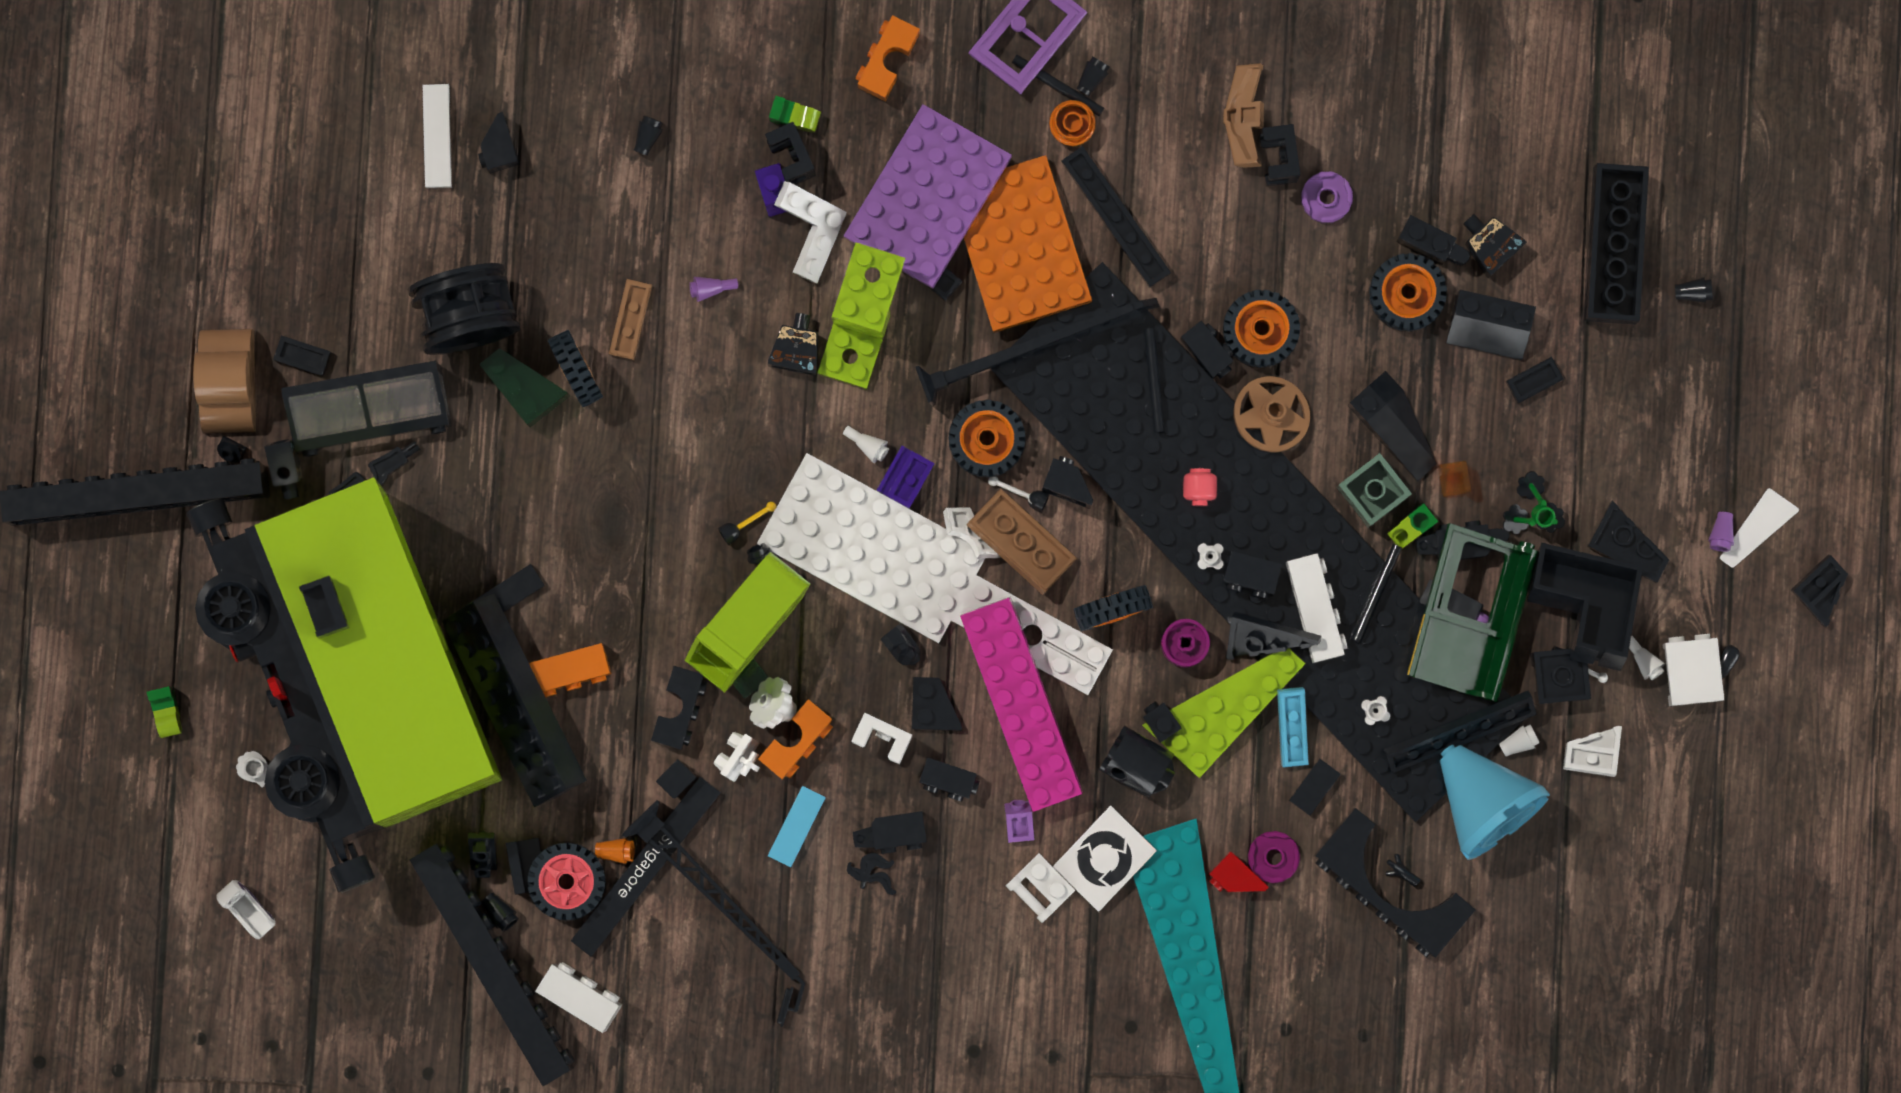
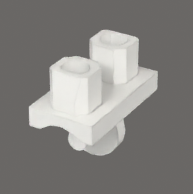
(741, 759)

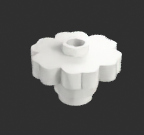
(772, 703)

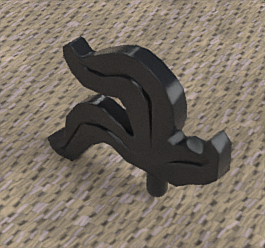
(867, 863)

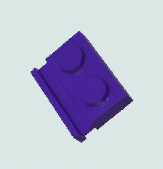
(905, 477)

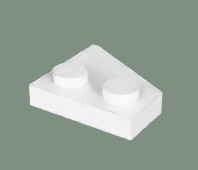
(1594, 753)

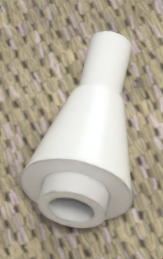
(873, 447)
(1648, 663)

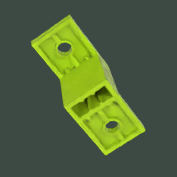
(861, 315)

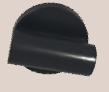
(230, 450)

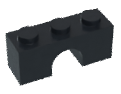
(675, 731)

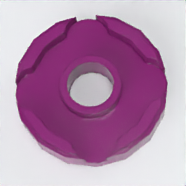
(1289, 857)

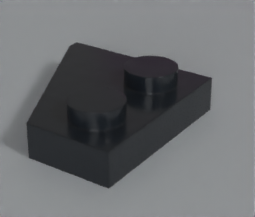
(932, 706)

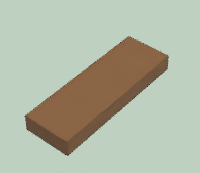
(630, 319)

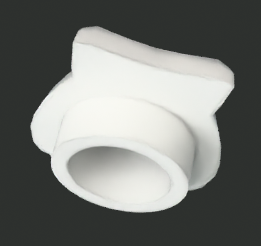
(252, 767)

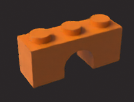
(896, 36)
(783, 759)

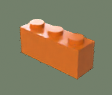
(572, 669)

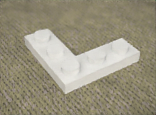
(825, 222)

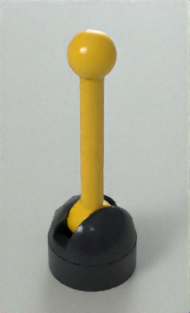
(731, 532)

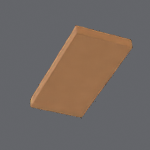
(1021, 541)

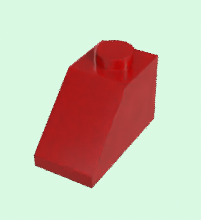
(1235, 876)

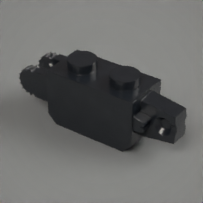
(1433, 543)

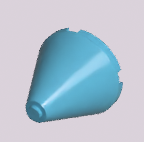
(1486, 799)

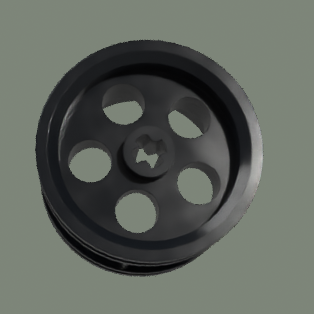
(464, 308)

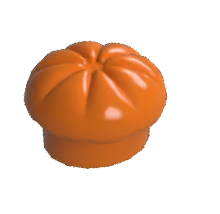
(1072, 123)

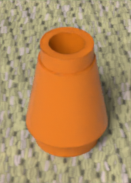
(616, 850)

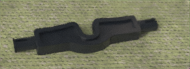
(381, 467)

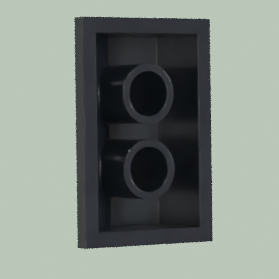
(1490, 324)

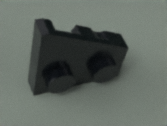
(1821, 588)

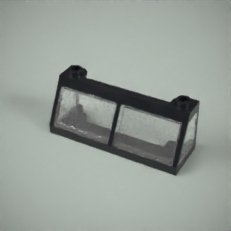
(366, 407)

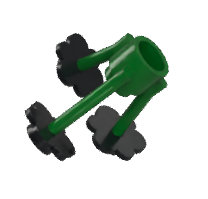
(1543, 515)

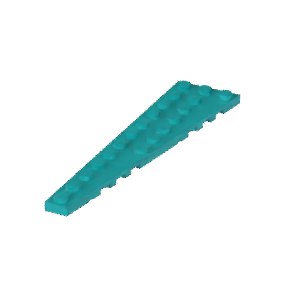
(1181, 924)

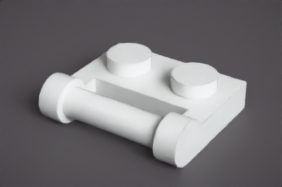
(1047, 881)

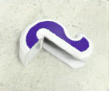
(246, 909)

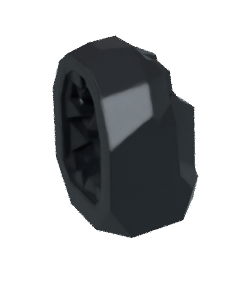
(902, 646)

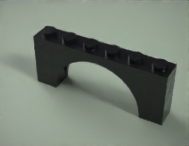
(1345, 858)

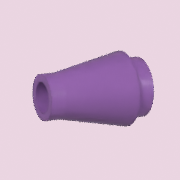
(1722, 533)

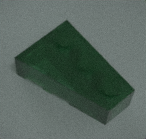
(523, 387)

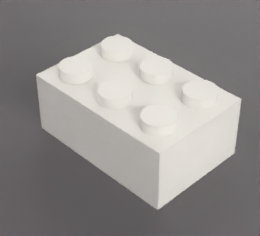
(579, 996)

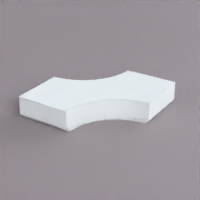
(956, 525)

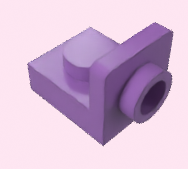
(1019, 821)

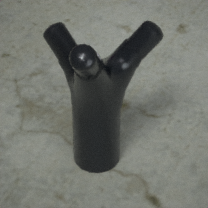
(1401, 871)

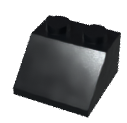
(1067, 483)

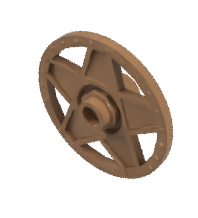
(1271, 414)

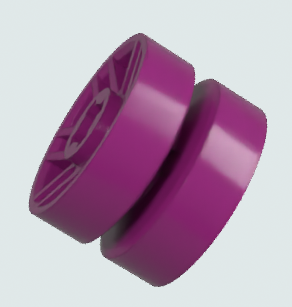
(1189, 630)

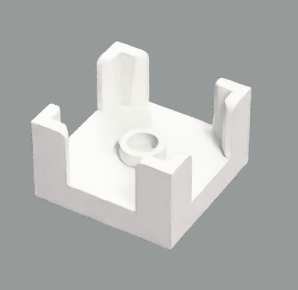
(884, 731)

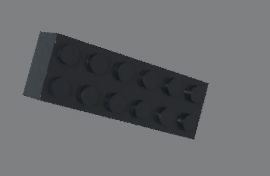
(1616, 243)

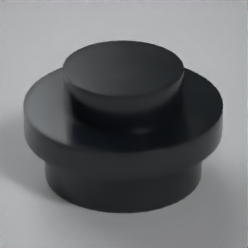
(757, 553)

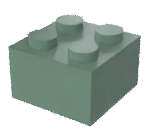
(1374, 490)

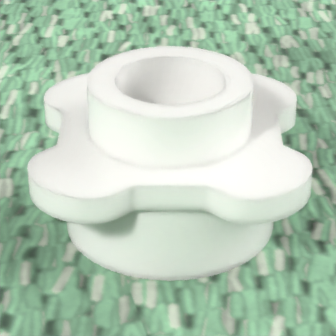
(1204, 551)
(1369, 706)

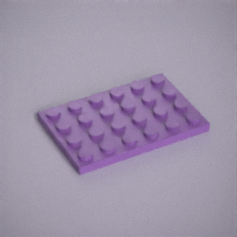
(928, 194)

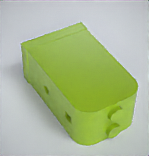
(746, 621)

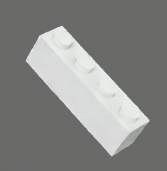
(1315, 607)

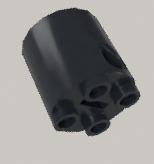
(1139, 763)

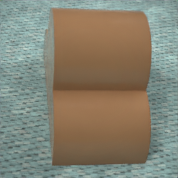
(225, 381)

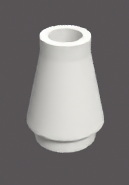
(1519, 741)

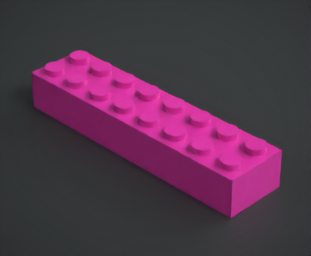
(1021, 704)

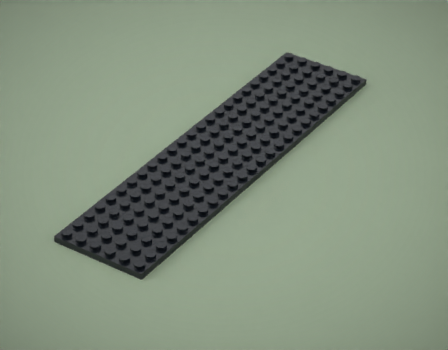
(1099, 408)

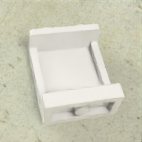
(1693, 670)

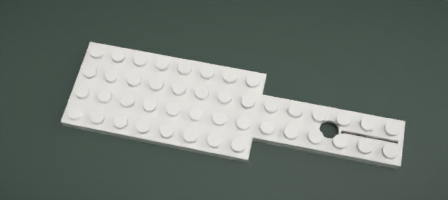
(906, 566)

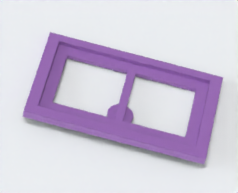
(1010, 16)

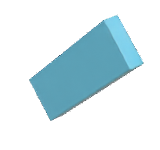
(1292, 727)
(796, 826)

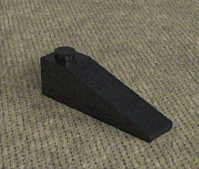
(1391, 419)

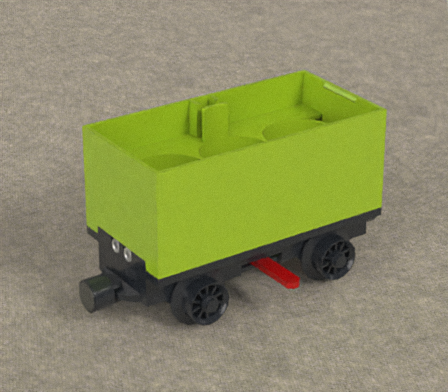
(369, 710)

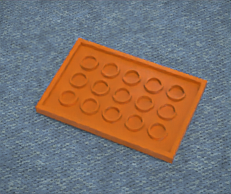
(1025, 249)

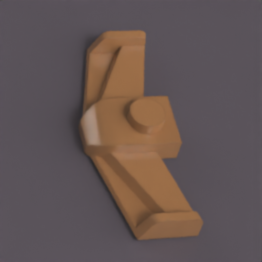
(1244, 115)

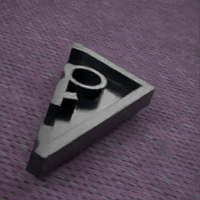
(1258, 636)

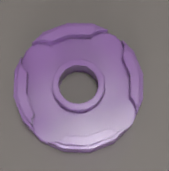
(1326, 212)

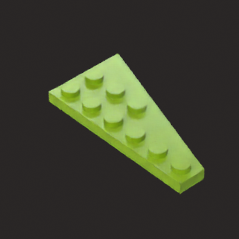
(1224, 710)

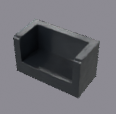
(324, 607)

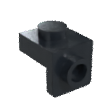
(1160, 721)

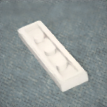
(437, 136)

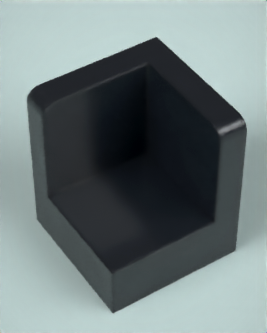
(676, 779)

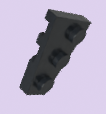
(1623, 541)

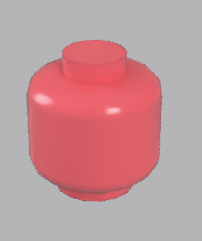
(1200, 486)

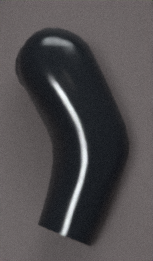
(1728, 659)

